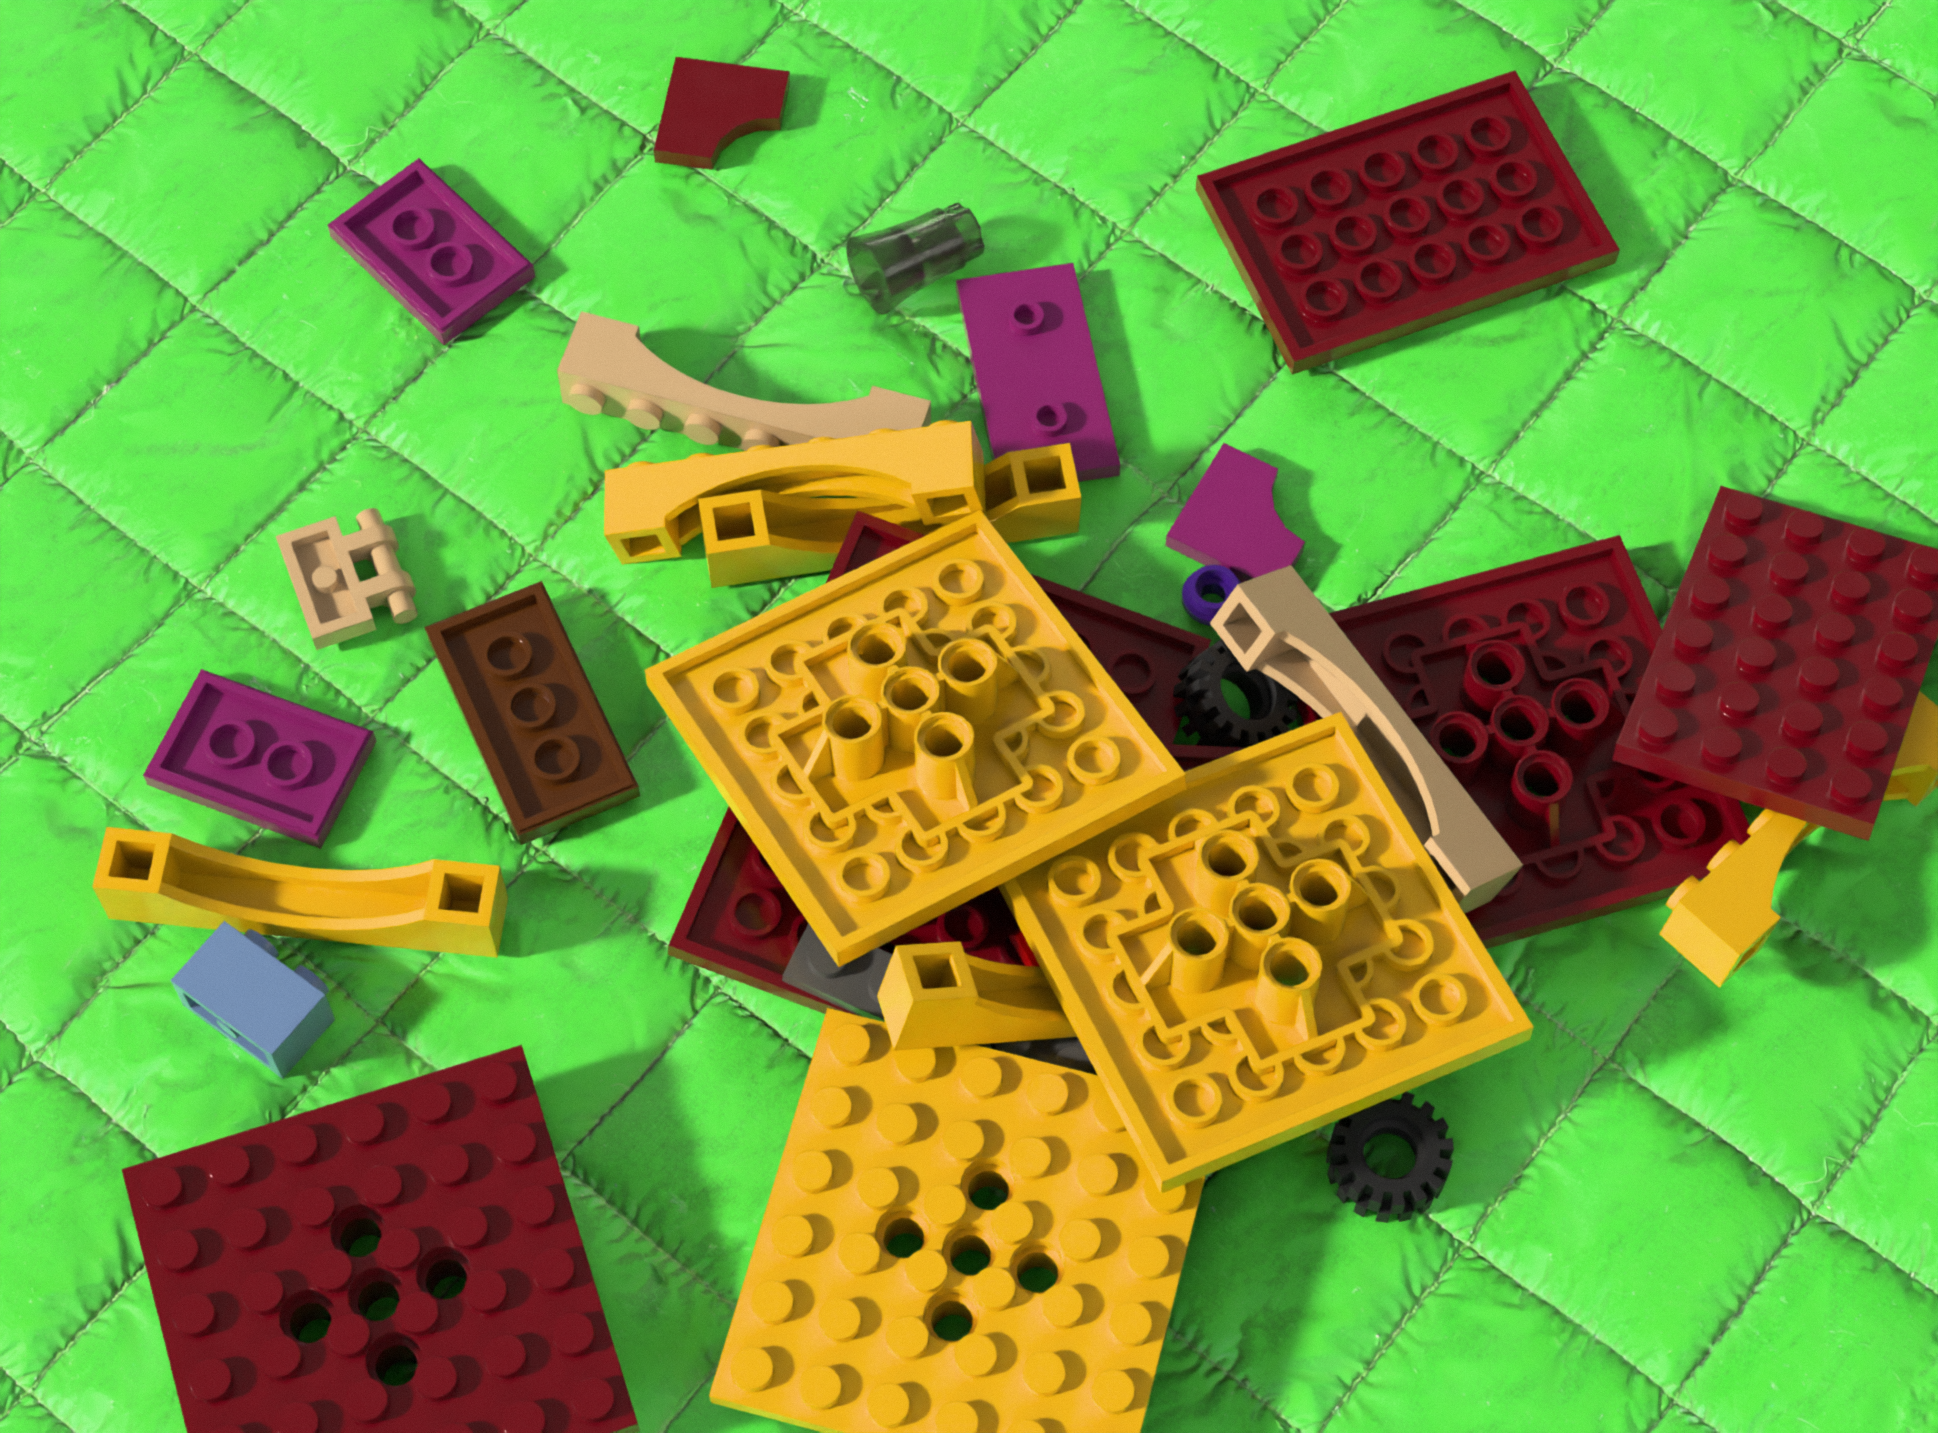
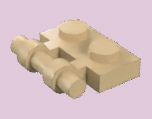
(327, 582)

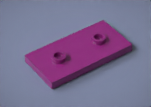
(1037, 366)

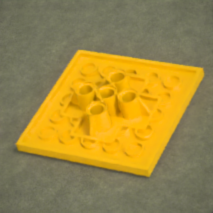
(913, 735)
(1342, 909)
(898, 1145)

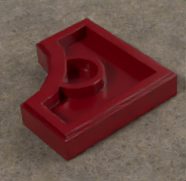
(713, 106)

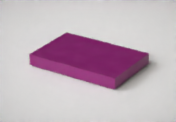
(431, 251)
(260, 758)

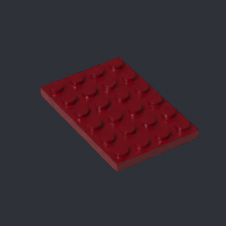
(1405, 221)
(1788, 663)

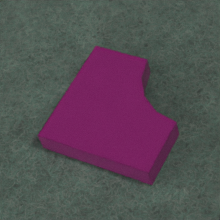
(1234, 519)

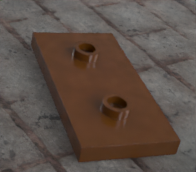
(532, 712)

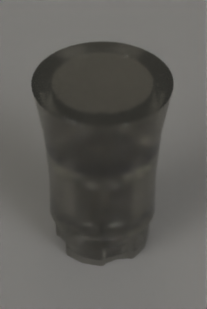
(913, 254)

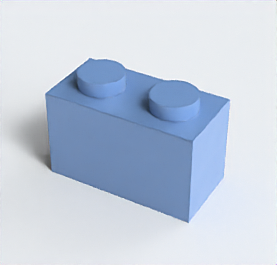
(255, 997)

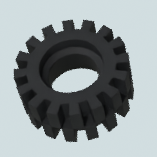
(1213, 717)
(1384, 1194)

